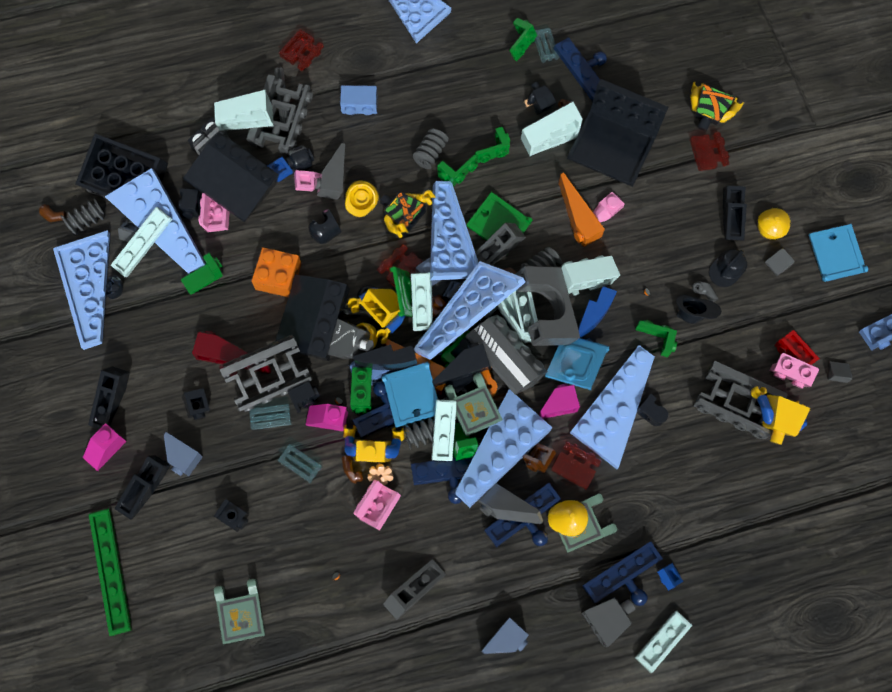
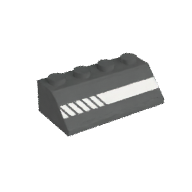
(508, 354)

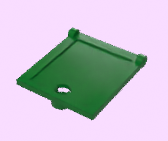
(500, 212)
(403, 290)

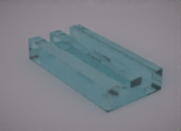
(548, 56)
(287, 421)
(313, 473)

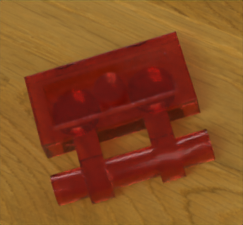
(297, 46)
(704, 152)
(407, 263)
(574, 470)

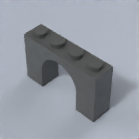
(551, 284)

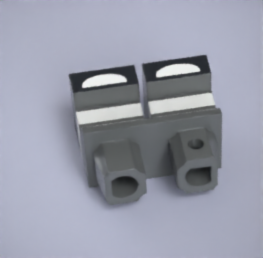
(201, 138)

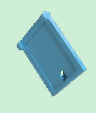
(837, 256)
(577, 363)
(409, 391)

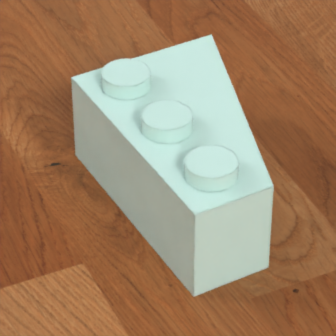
(244, 112)
(552, 130)
(589, 273)
(519, 313)

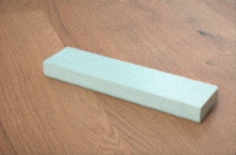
(141, 242)

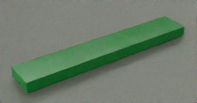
(110, 572)

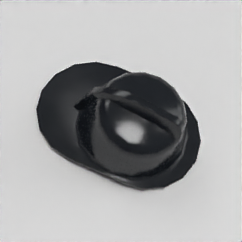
(728, 268)
(696, 309)

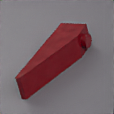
(217, 350)

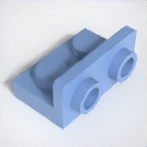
(878, 334)

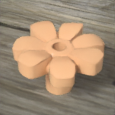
(380, 473)

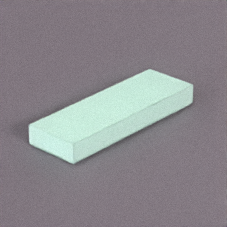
(421, 301)
(443, 430)
(663, 641)

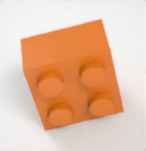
(276, 272)

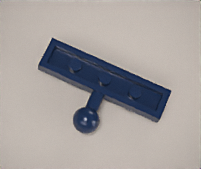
(579, 66)
(377, 418)
(441, 471)
(504, 529)
(622, 574)

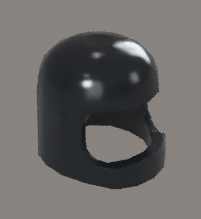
(324, 232)

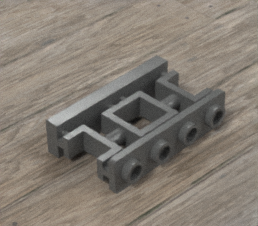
(294, 121)
(259, 357)
(742, 385)

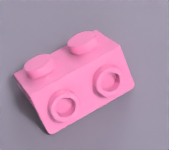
(212, 215)
(795, 370)
(376, 504)

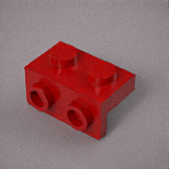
(794, 346)

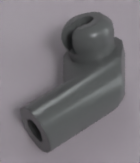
(705, 289)

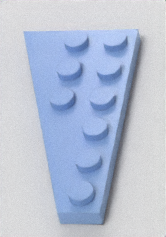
(420, 15)
(137, 202)
(450, 241)
(84, 277)
(474, 299)
(611, 416)
(502, 447)

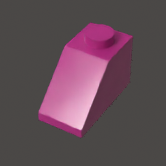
(561, 402)
(327, 416)
(103, 446)

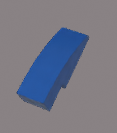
(596, 311)

